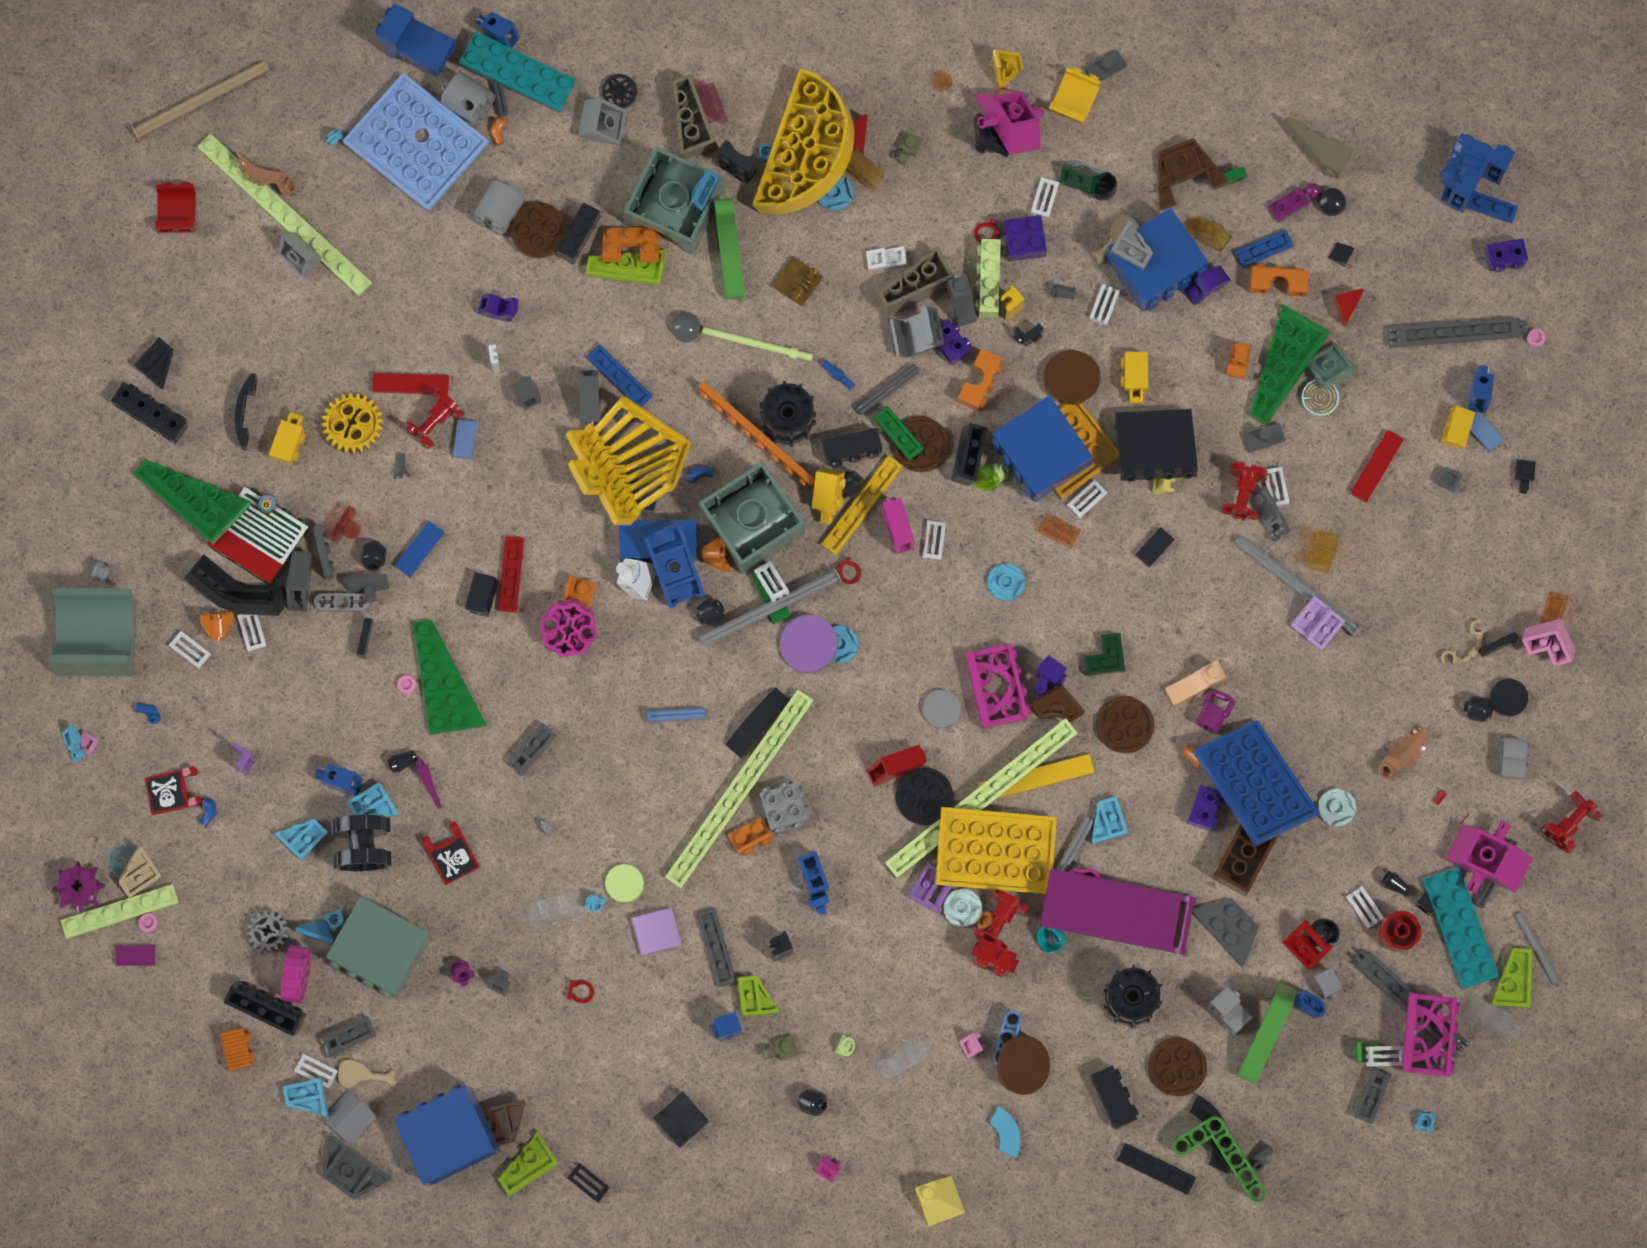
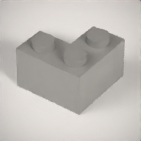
(1230, 1011)

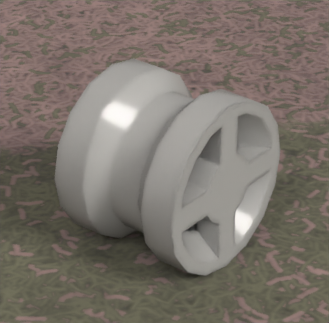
(102, 571)

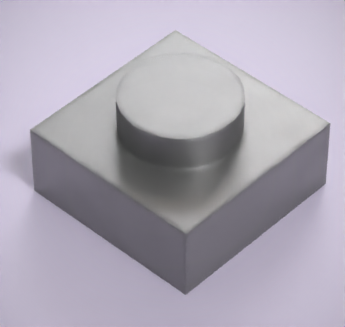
(1449, 479)

